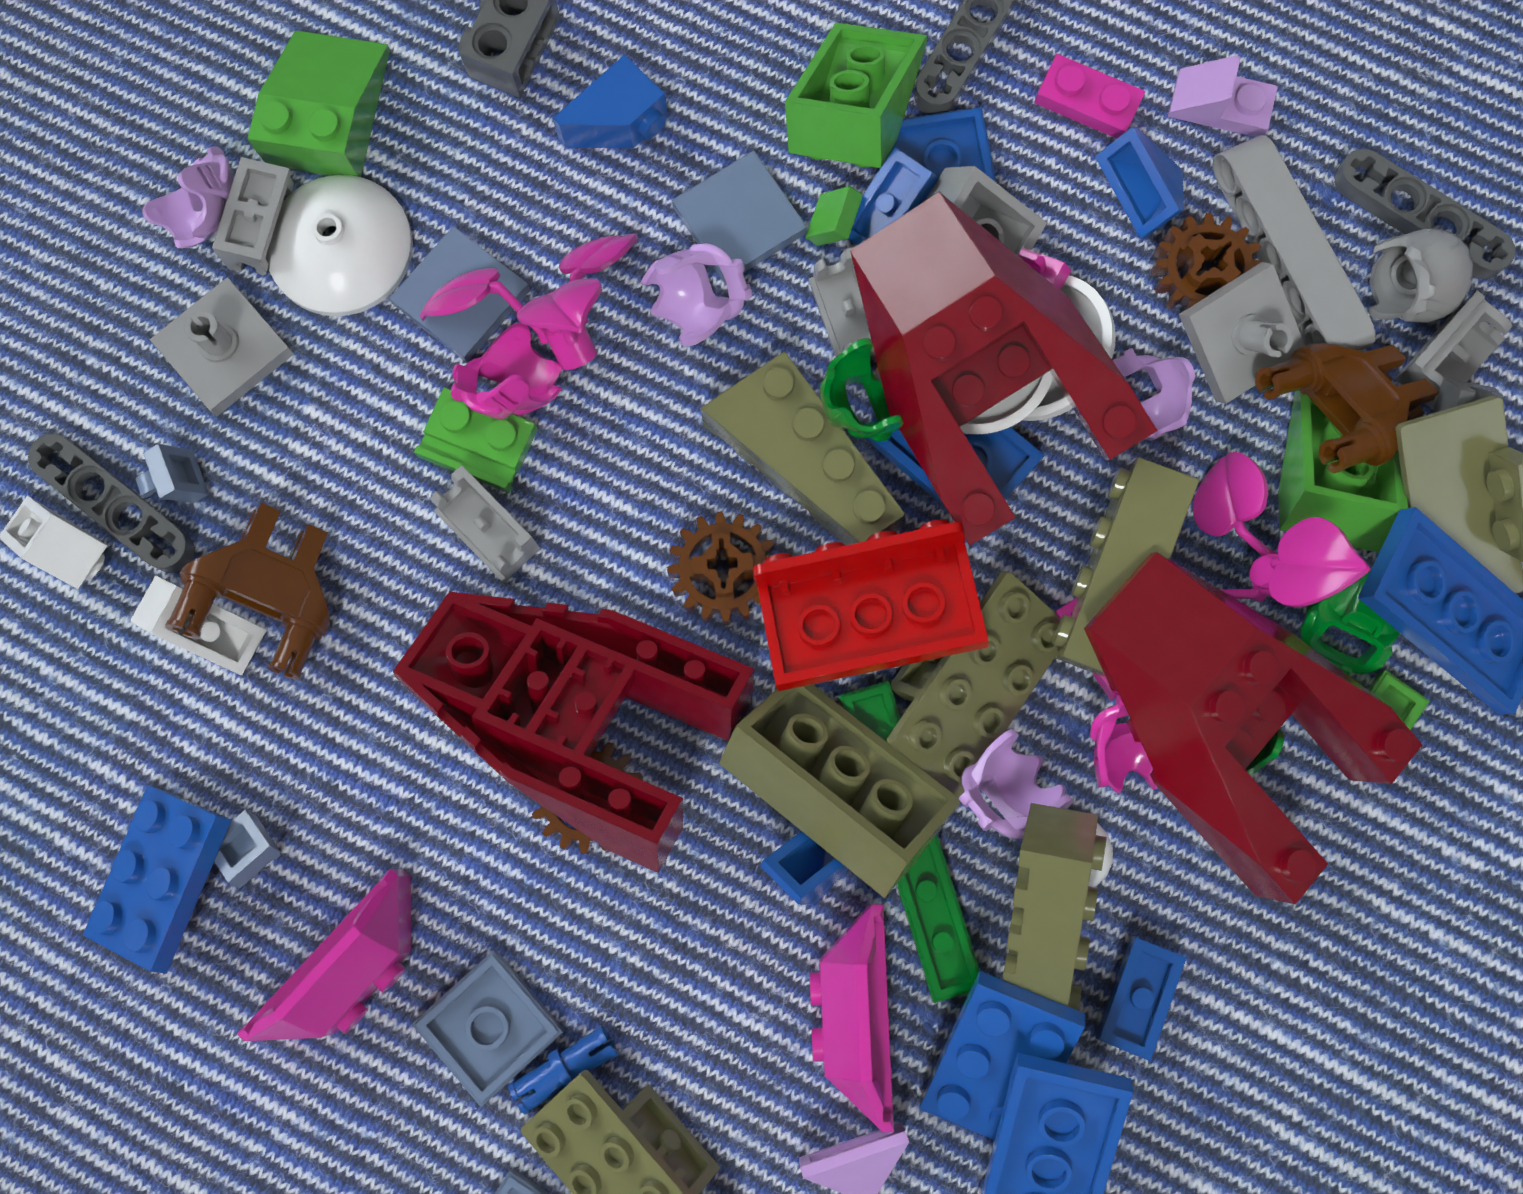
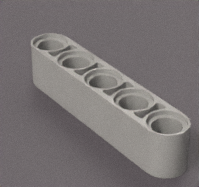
(1291, 239)

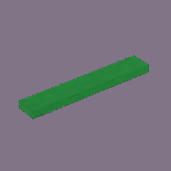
(927, 887)

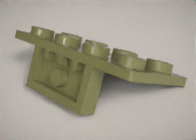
(1468, 482)
(974, 695)
(615, 1149)

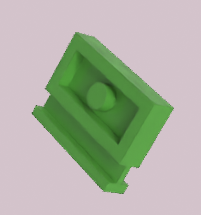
(483, 445)

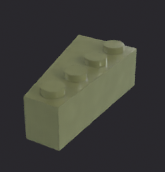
(784, 432)
(1141, 519)
(1053, 902)

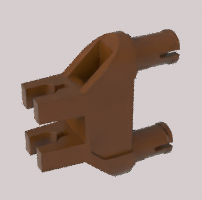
(1353, 395)
(264, 583)

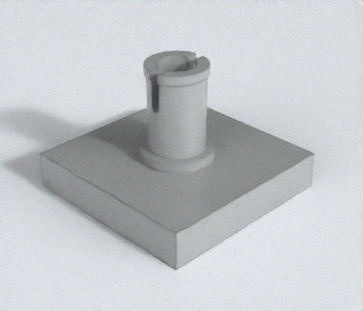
(1241, 331)
(221, 347)

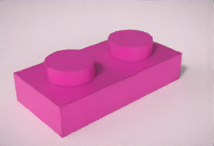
(1089, 96)

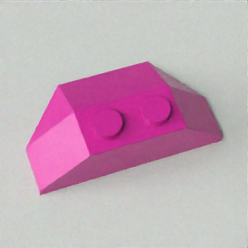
(344, 970)
(855, 1017)

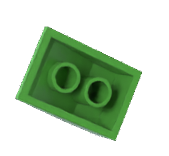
(854, 95)
(320, 104)
(1357, 500)

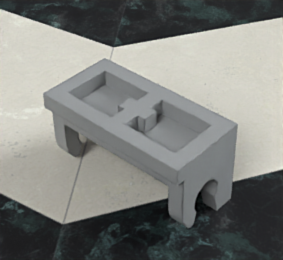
(251, 214)
(840, 303)
(1458, 345)
(484, 525)

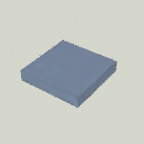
(740, 213)
(468, 329)
(488, 1027)

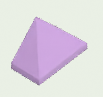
(856, 1164)

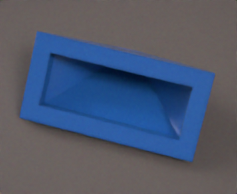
(1143, 180)
(803, 869)

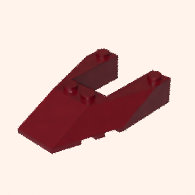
(965, 328)
(542, 687)
(1207, 695)

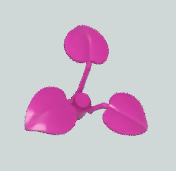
(555, 317)
(1312, 555)

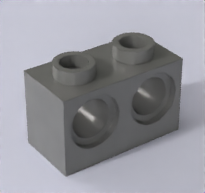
(519, 36)

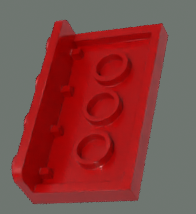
(869, 605)

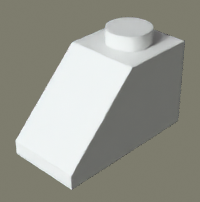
(53, 543)
(224, 636)

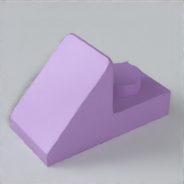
(1220, 99)

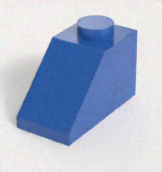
(613, 110)

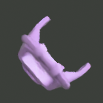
(196, 208)
(688, 295)
(1173, 383)
(1011, 786)

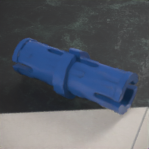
(562, 1069)

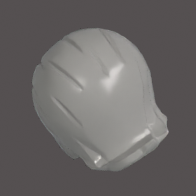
(1420, 276)

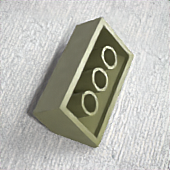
(839, 783)

